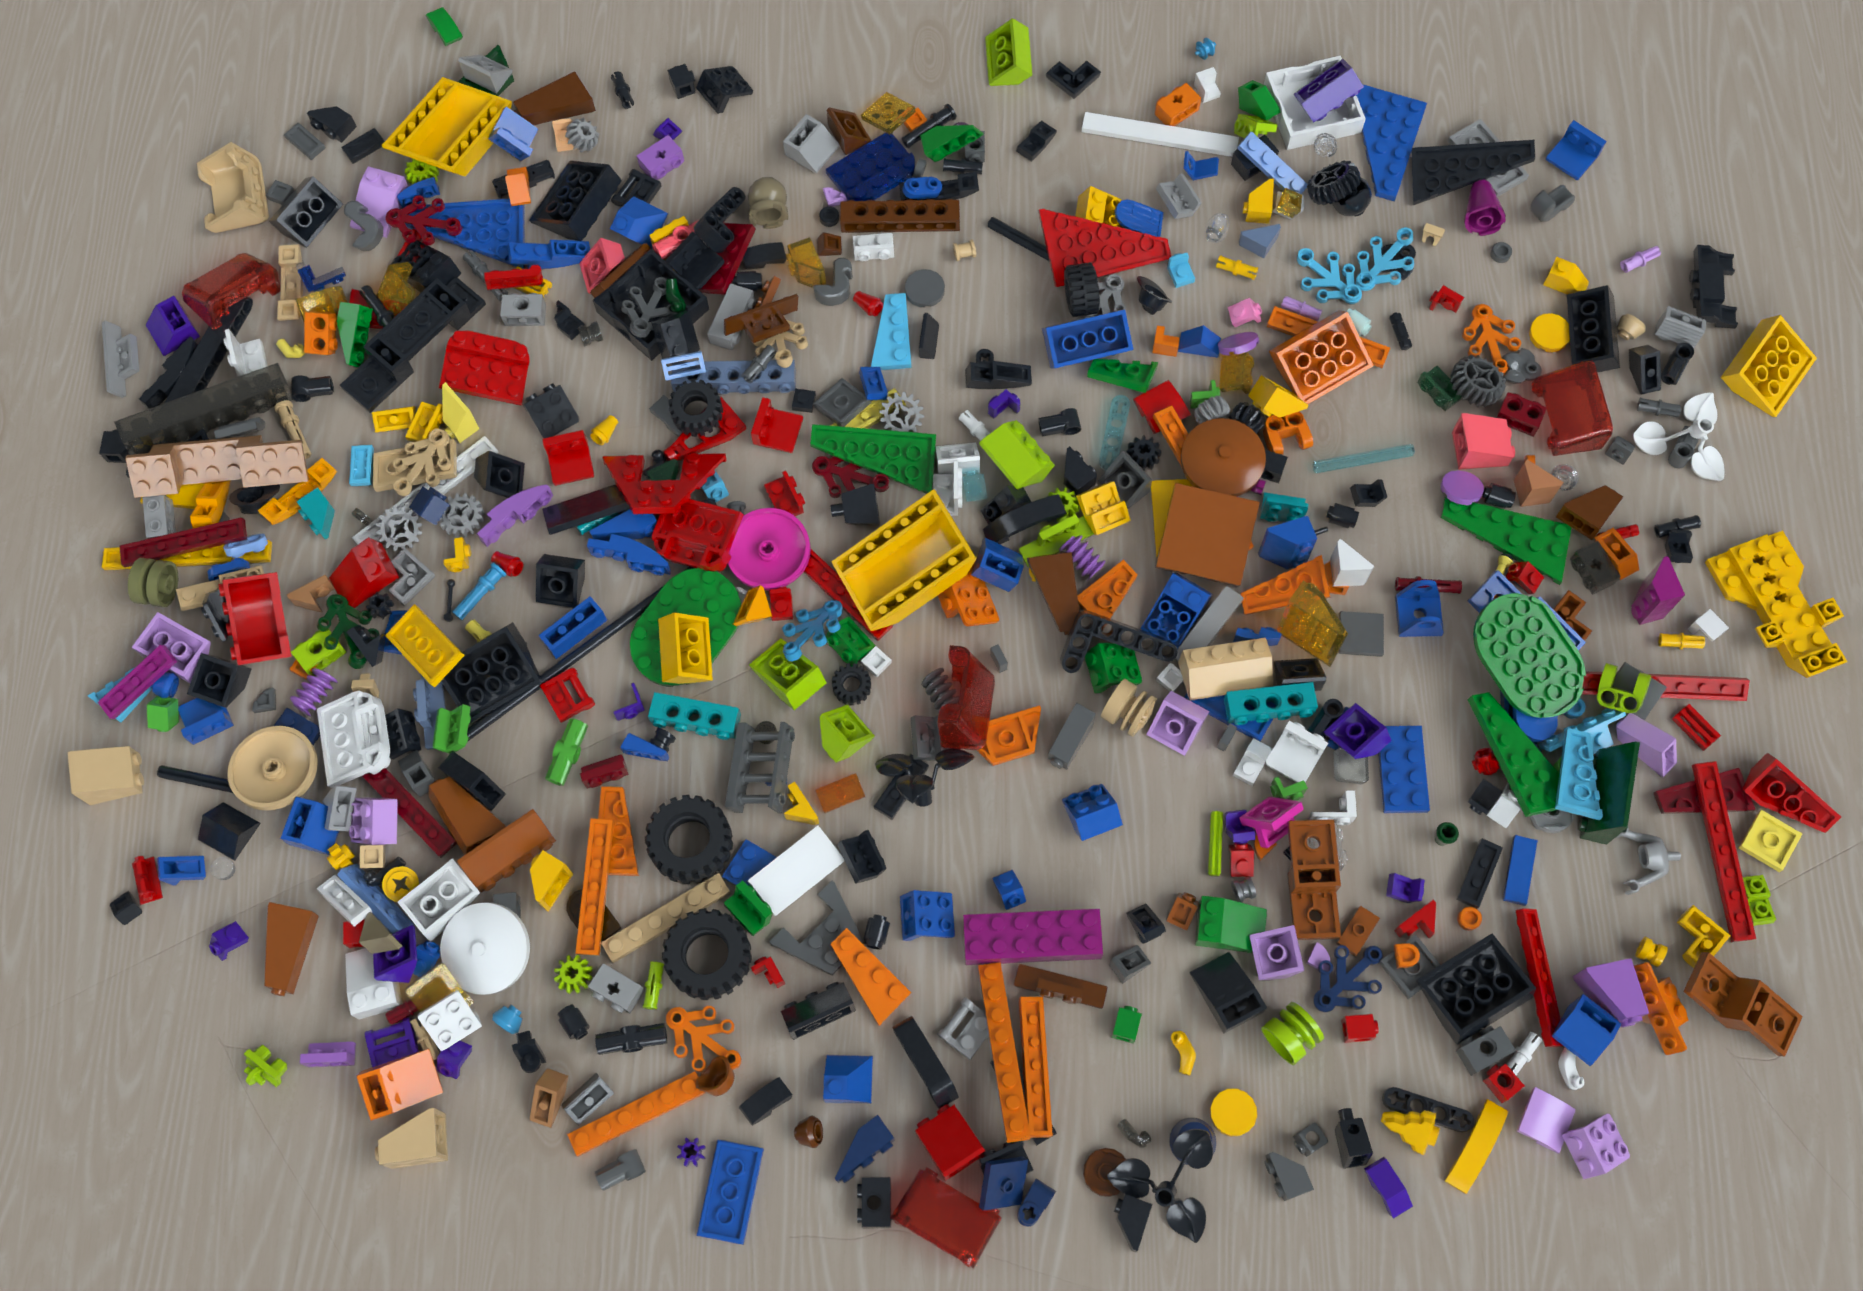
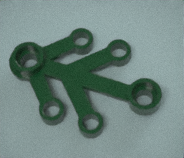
(345, 625)

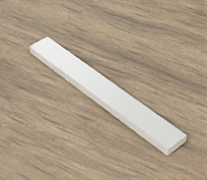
(1159, 134)
(465, 467)

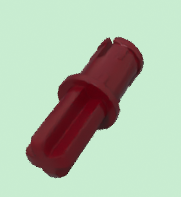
(401, 1012)

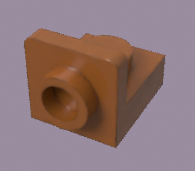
(1183, 910)

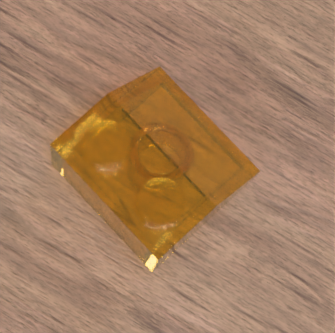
(805, 263)

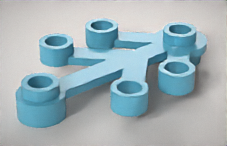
(1383, 262)
(1330, 279)

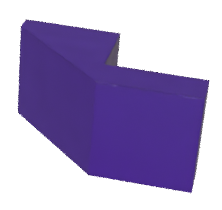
(1389, 1186)

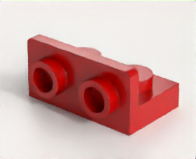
(784, 496)

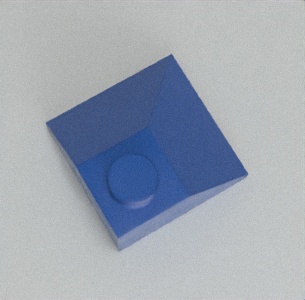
(638, 220)
(848, 1079)

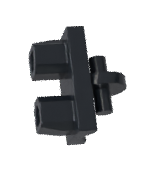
(528, 1052)

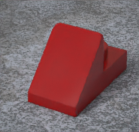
(1423, 918)

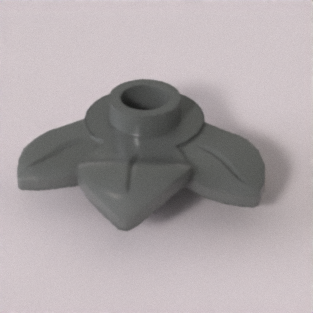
(1519, 366)

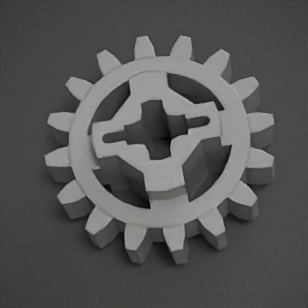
(911, 411)
(457, 524)
(390, 540)

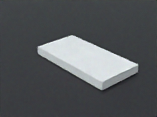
(796, 870)

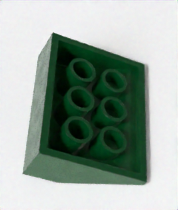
(1615, 781)

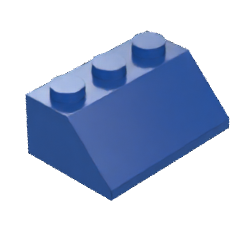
(1288, 543)

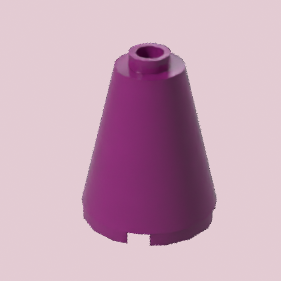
(1483, 210)

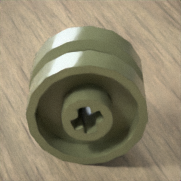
(153, 582)

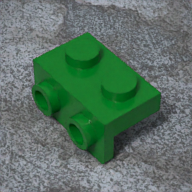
(748, 908)

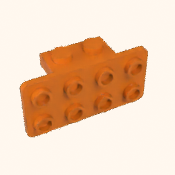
(970, 600)

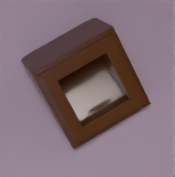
(829, 245)

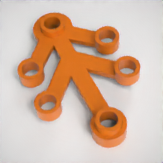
(1490, 335)
(700, 1035)

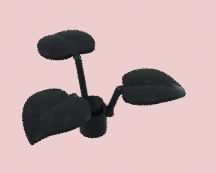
(919, 787)
(1184, 1217)

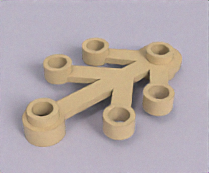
(784, 356)
(403, 484)

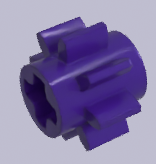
(689, 1145)

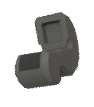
(1548, 205)
(373, 228)
(840, 290)

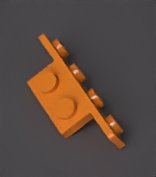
(1664, 1008)

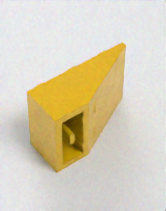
(1097, 206)

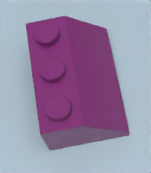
(1657, 593)

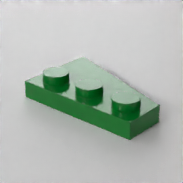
(1131, 376)

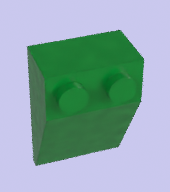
(1228, 924)

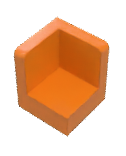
(1165, 344)

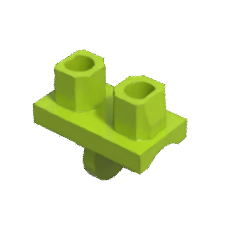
(261, 1070)

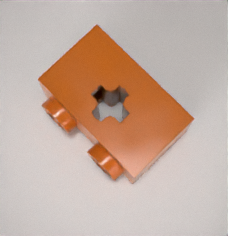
(1177, 105)

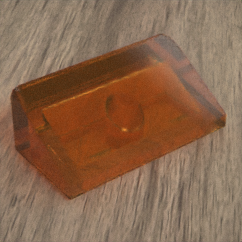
(840, 793)

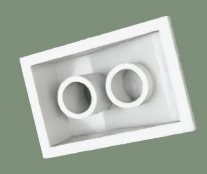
(439, 899)
(364, 992)

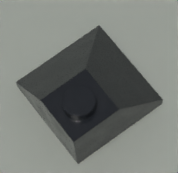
(499, 474)

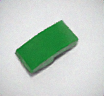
(444, 26)

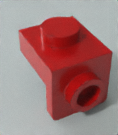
(1525, 575)
(1241, 860)

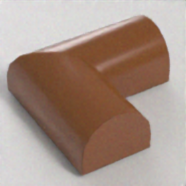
(1568, 608)

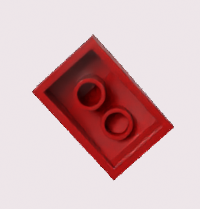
(363, 572)

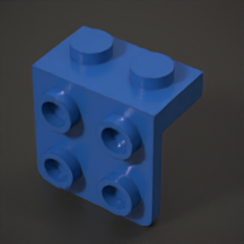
(203, 720)

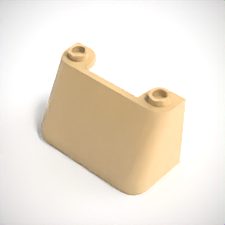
(235, 187)

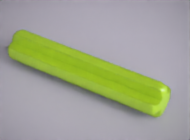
(1215, 843)

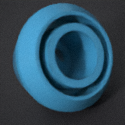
(508, 1019)

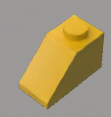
(1259, 203)
(1565, 277)

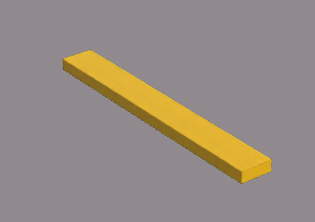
(209, 556)

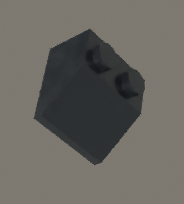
(676, 335)
(559, 580)
(218, 680)

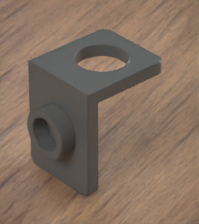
(1620, 450)
(1303, 1145)

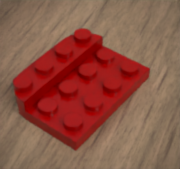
(485, 366)
(697, 535)

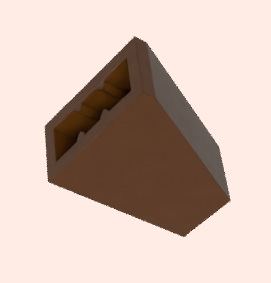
(1590, 510)

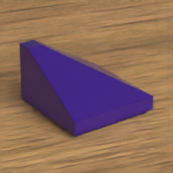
(667, 128)

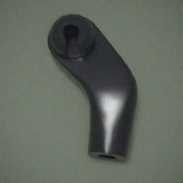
(375, 879)

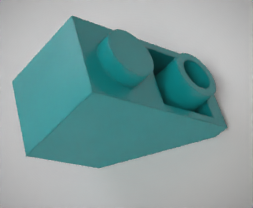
(318, 510)

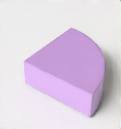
(833, 197)
(1318, 955)

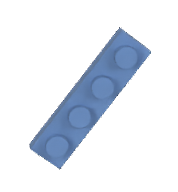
(1271, 164)
(374, 897)

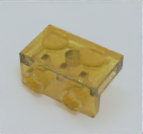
(1236, 372)

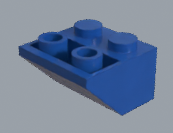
(998, 565)
(1092, 811)
(307, 827)
(1586, 1029)

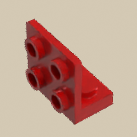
(775, 428)
(569, 457)

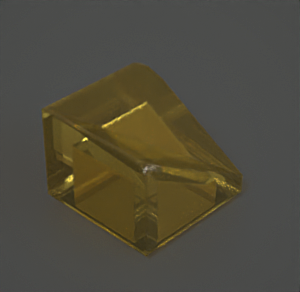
(1289, 203)

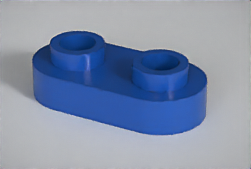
(923, 187)
(219, 569)

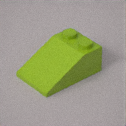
(789, 680)

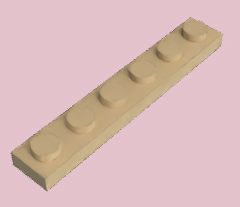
(664, 917)

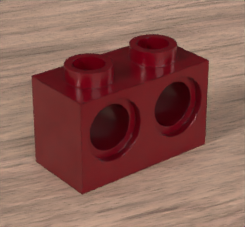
(1519, 418)

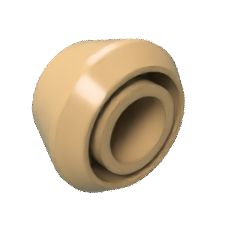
(1630, 327)

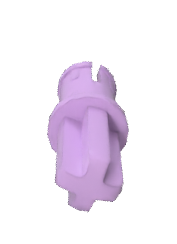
(1639, 259)
(1301, 308)

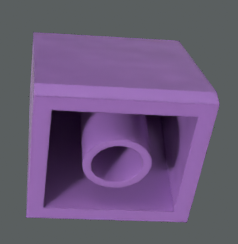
(1615, 990)

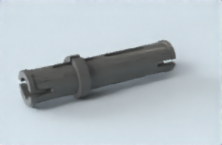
(478, 269)

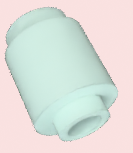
(1360, 322)

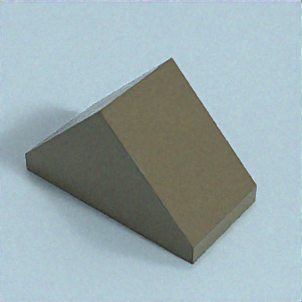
(377, 937)

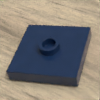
(1003, 1183)

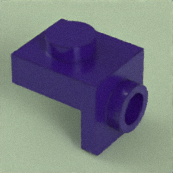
(1000, 403)
(1235, 830)
(1404, 888)
(227, 939)
(452, 1059)

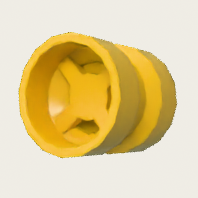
(1651, 951)

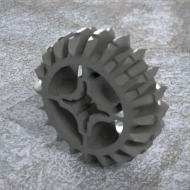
(1477, 381)

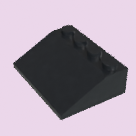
(576, 199)
(492, 672)
(1476, 988)

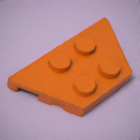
(1011, 736)

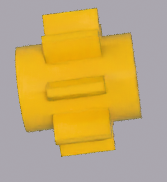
(340, 856)

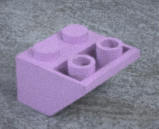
(374, 821)

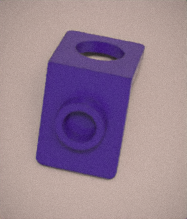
(632, 710)

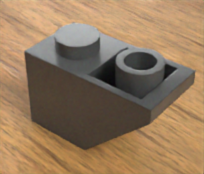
(416, 772)
(1289, 1176)

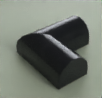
(1073, 82)

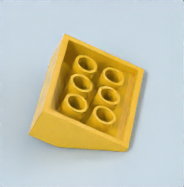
(1769, 365)

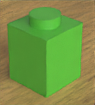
(162, 713)

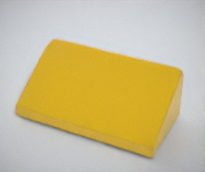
(393, 419)

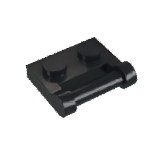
(644, 189)

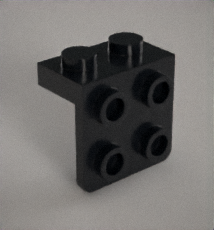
(695, 261)
(551, 411)

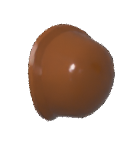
(717, 1077)

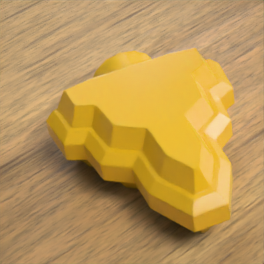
(1414, 1128)

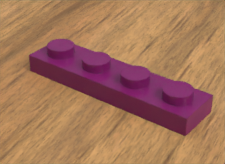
(137, 681)

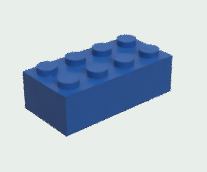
(1087, 339)

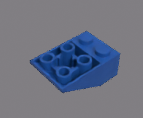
(1177, 609)

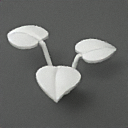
(1703, 413)

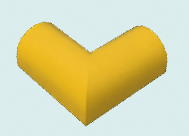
(1708, 934)

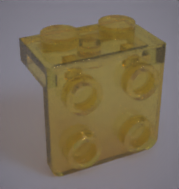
(394, 289)
(433, 987)

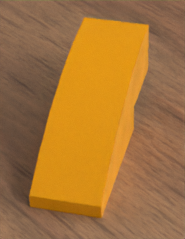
(210, 503)

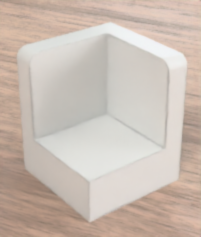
(1206, 85)
(1710, 625)

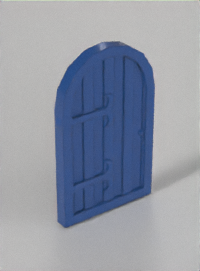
(1139, 217)

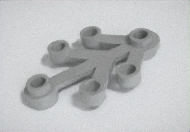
(1108, 291)

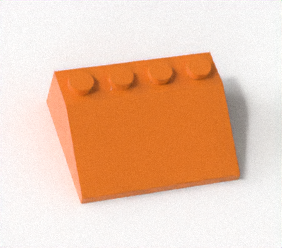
(1322, 357)

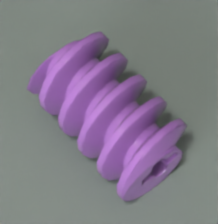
(1083, 556)
(312, 691)

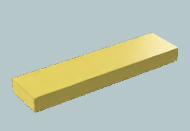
(871, 414)

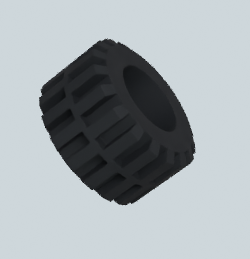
(1081, 289)
(695, 392)

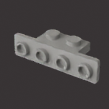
(119, 358)

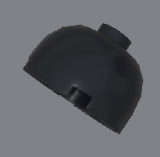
(1356, 202)

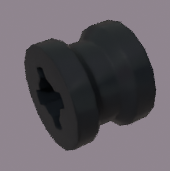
(662, 739)

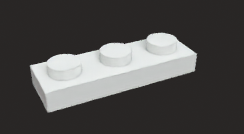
(344, 900)

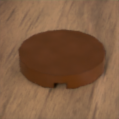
(1097, 1169)

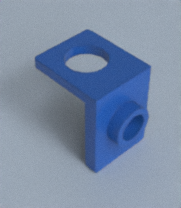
(1201, 168)

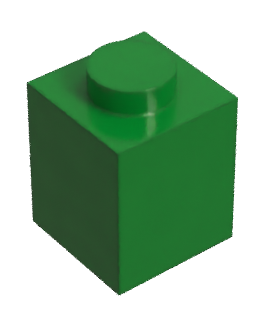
(1126, 1024)

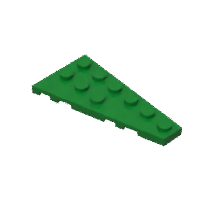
(897, 454)
(1524, 766)

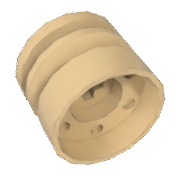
(1128, 707)

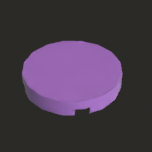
(1238, 343)
(1462, 487)

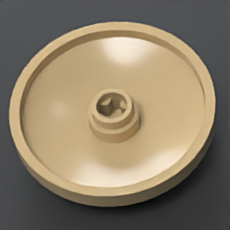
(272, 768)

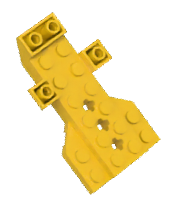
(1787, 622)

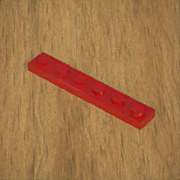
(1539, 974)

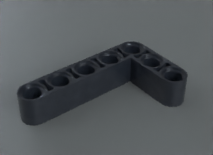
(1113, 636)

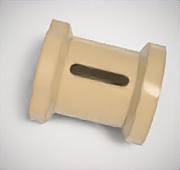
(964, 250)

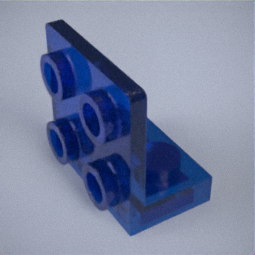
(318, 284)

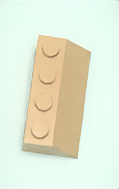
(1226, 668)

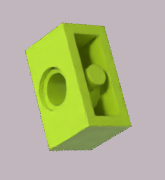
(305, 652)

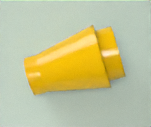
(603, 431)

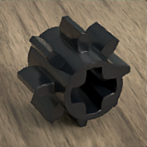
(380, 605)

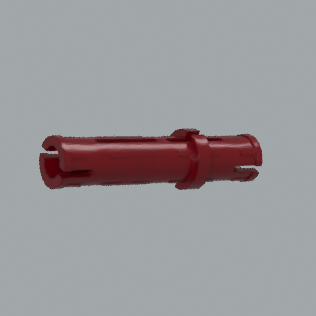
(1444, 586)

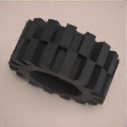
(851, 696)

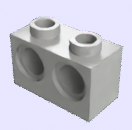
(158, 516)

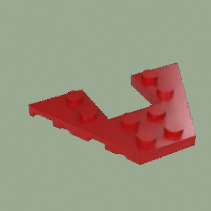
(661, 495)

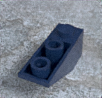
(868, 1142)

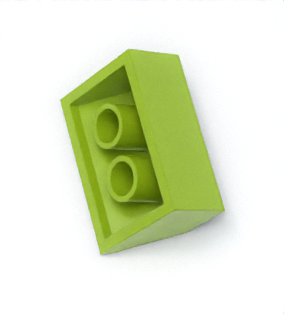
(1008, 54)
(1017, 454)

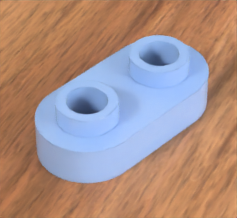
(253, 543)

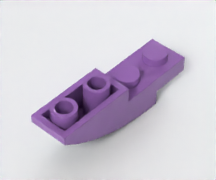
(519, 506)

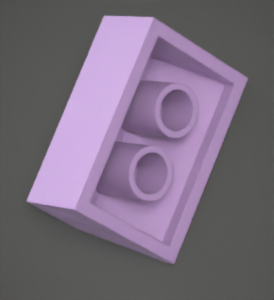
(180, 641)

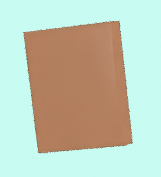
(1535, 485)

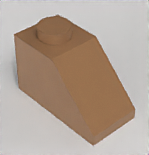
(548, 1097)

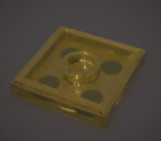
(888, 113)

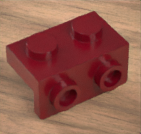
(604, 771)

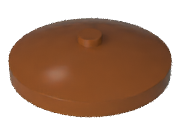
(1223, 457)

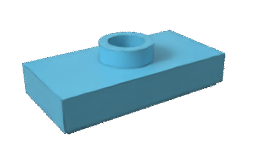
(361, 465)

